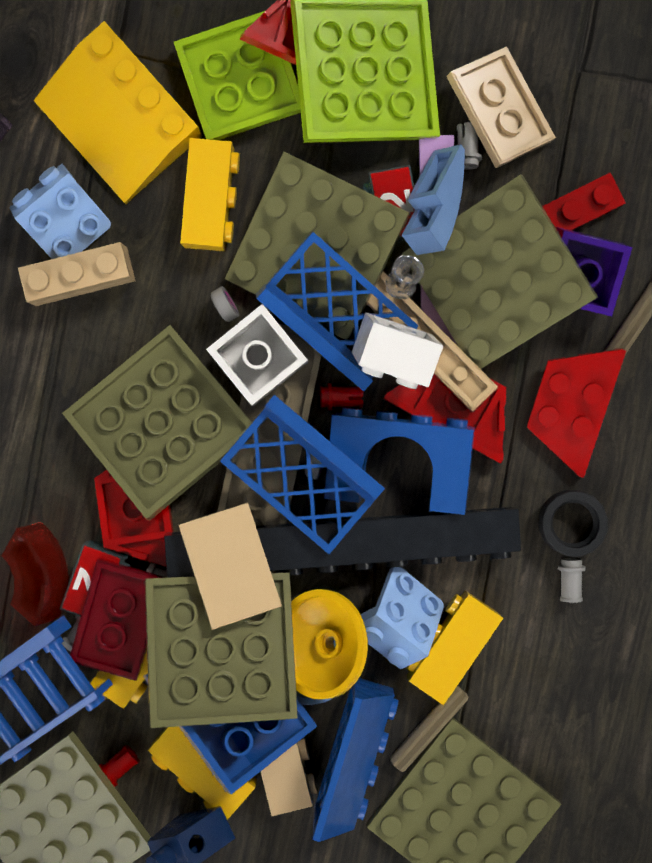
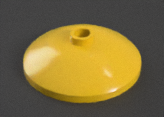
(319, 666)

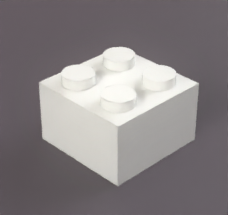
(397, 351)
(257, 355)

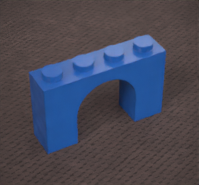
(446, 444)

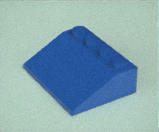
(245, 748)
(353, 759)

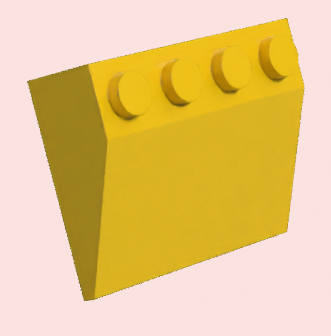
(116, 113)

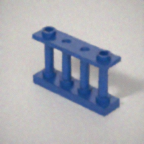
(26, 659)

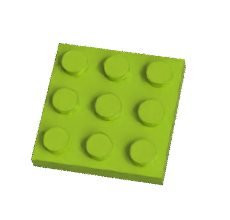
(236, 82)

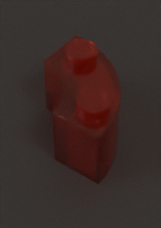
(38, 573)

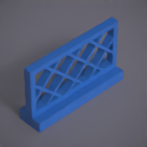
(309, 327)
(322, 450)

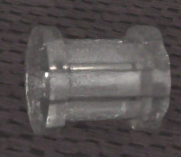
(406, 281)

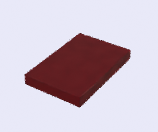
(113, 621)

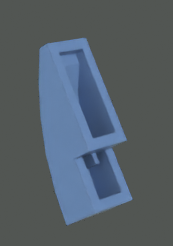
(436, 201)

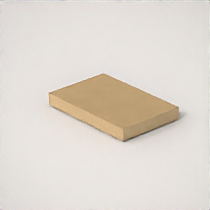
(500, 107)
(230, 566)

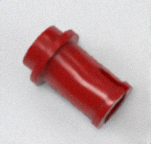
(341, 396)
(120, 764)

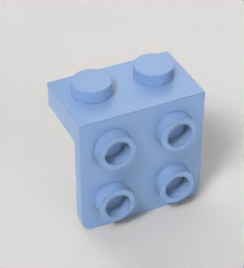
(59, 214)
(403, 619)

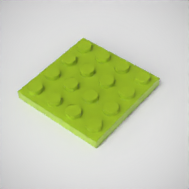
(365, 70)

